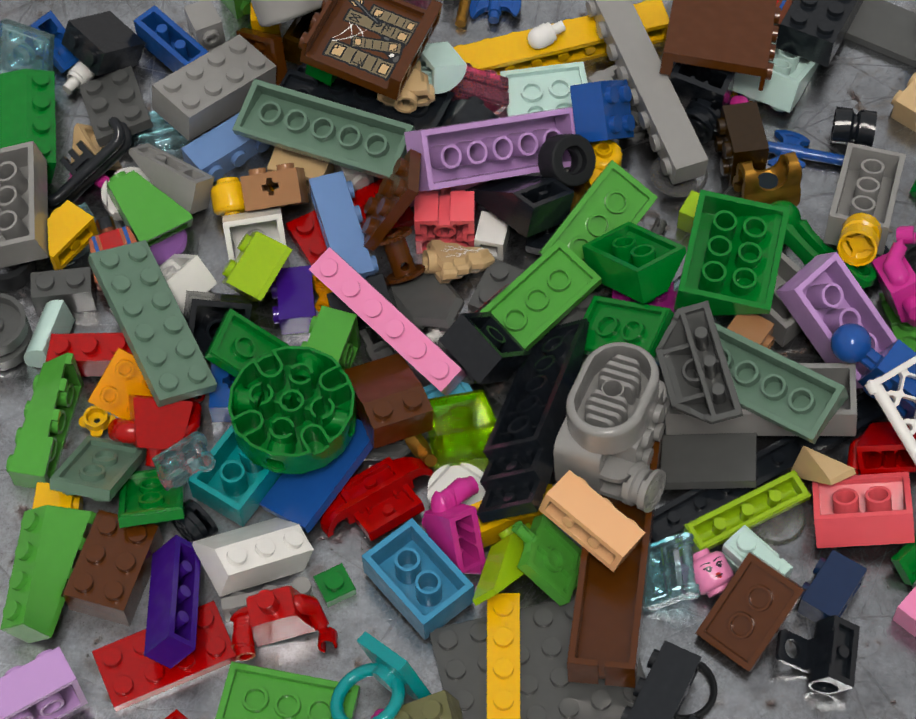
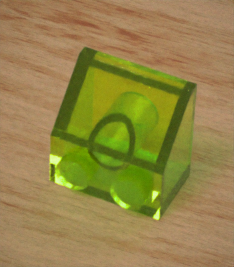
(460, 427)

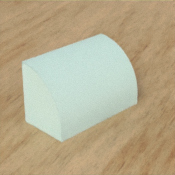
(443, 66)
(54, 320)

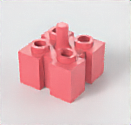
(444, 217)

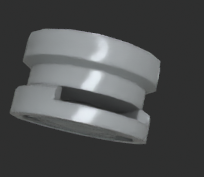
(643, 487)

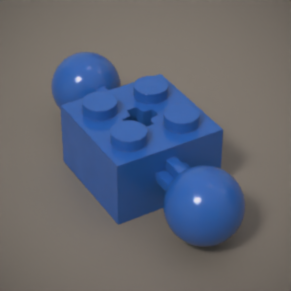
(853, 345)

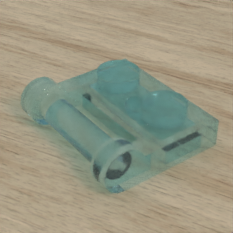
(175, 467)
(661, 578)

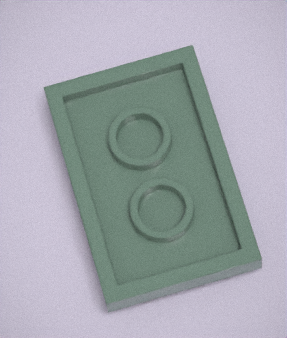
(97, 469)

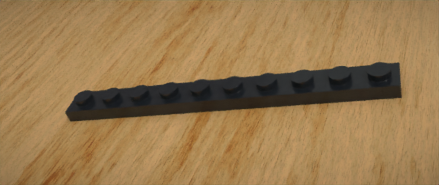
(771, 464)

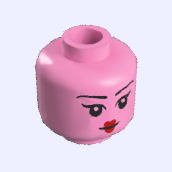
(711, 572)

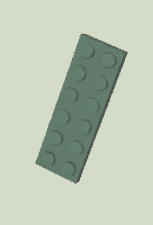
(152, 323)

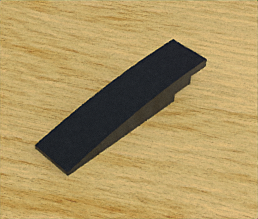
(529, 423)

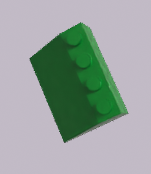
(29, 112)
(733, 255)

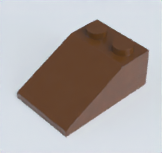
(390, 400)

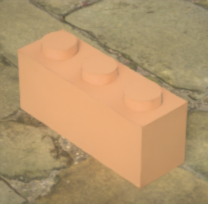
(591, 520)

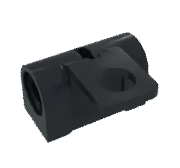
(827, 656)

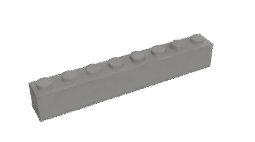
(652, 92)

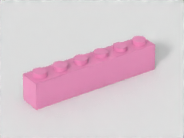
(388, 321)

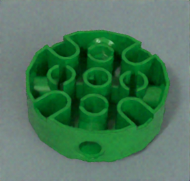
(293, 410)

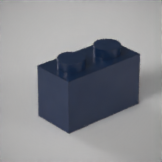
(832, 588)

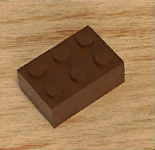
(112, 569)

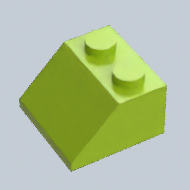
(255, 265)

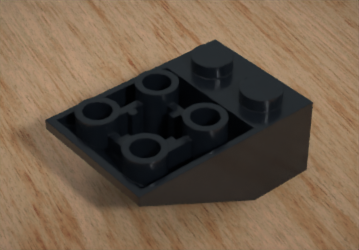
(526, 202)

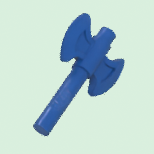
(494, 8)
(795, 142)

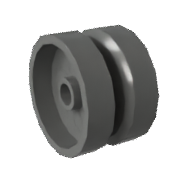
(14, 332)

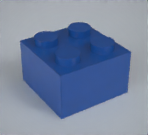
(603, 110)

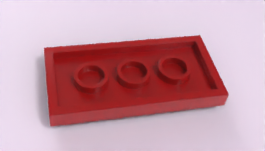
(307, 233)
(134, 677)

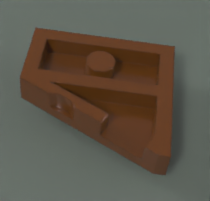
(270, 46)

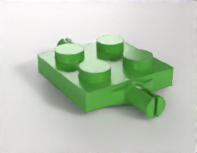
(549, 558)

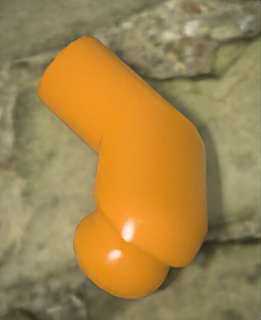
(322, 291)

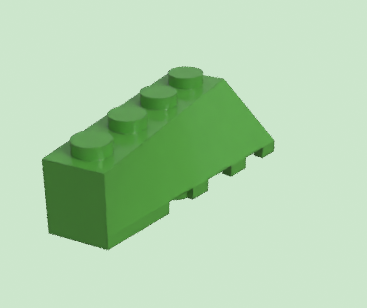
(46, 422)
(42, 570)

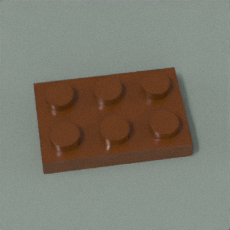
(392, 199)
(750, 611)

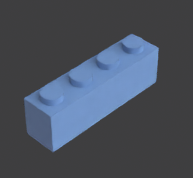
(221, 150)
(341, 221)

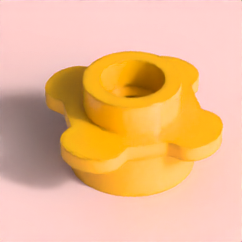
(92, 414)

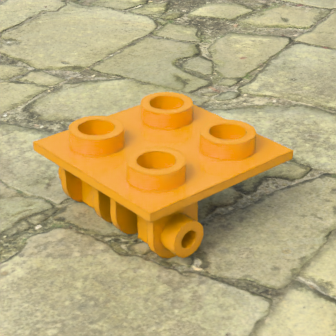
(117, 382)

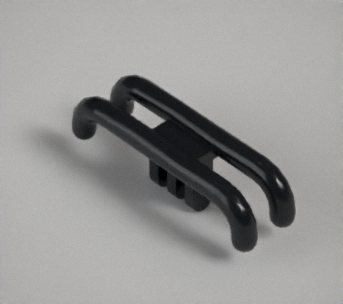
(90, 167)

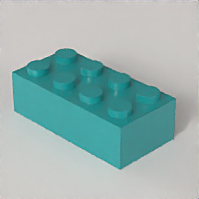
(234, 483)

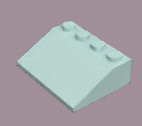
(786, 85)

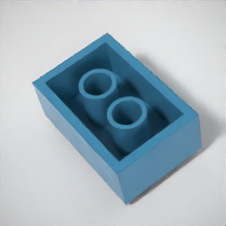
(418, 578)

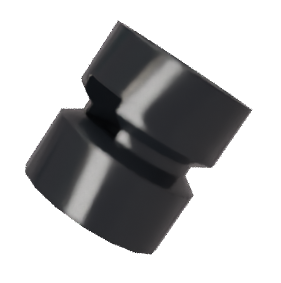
(853, 127)

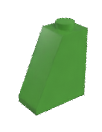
(146, 208)

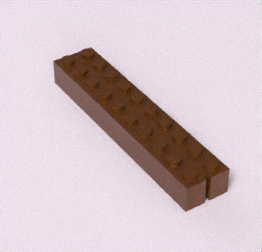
(611, 608)

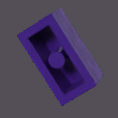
(295, 299)

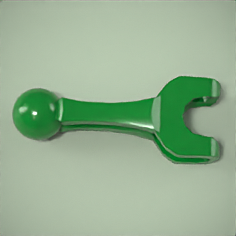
(808, 244)

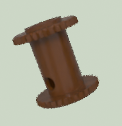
(398, 253)

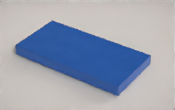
(308, 495)

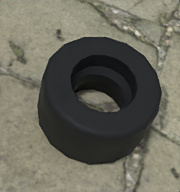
(581, 155)

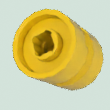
(859, 239)

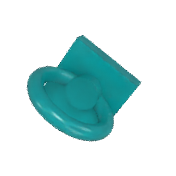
(389, 670)

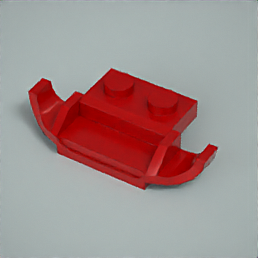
(378, 497)

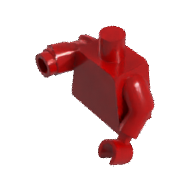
(156, 426)
(879, 451)
(277, 617)

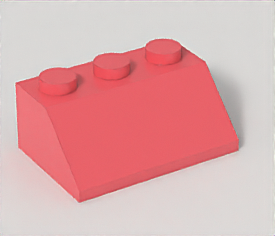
(864, 511)

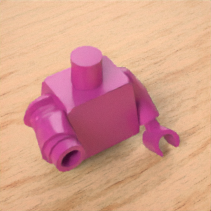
(898, 277)
(456, 525)

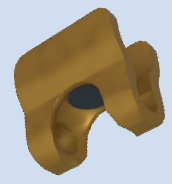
(771, 184)

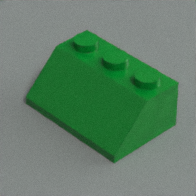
(634, 261)

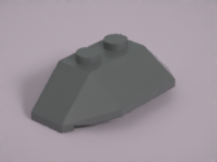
(697, 367)

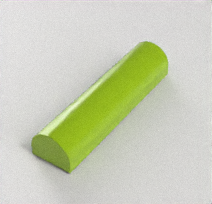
(748, 510)

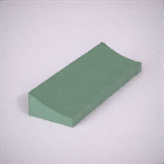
(322, 129)
(780, 387)

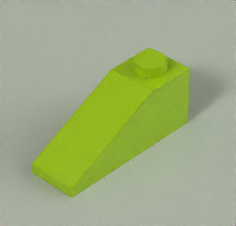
(500, 566)

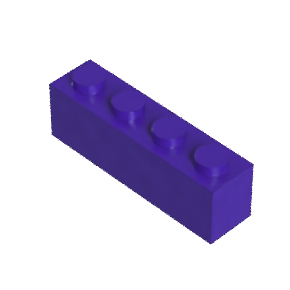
(173, 603)

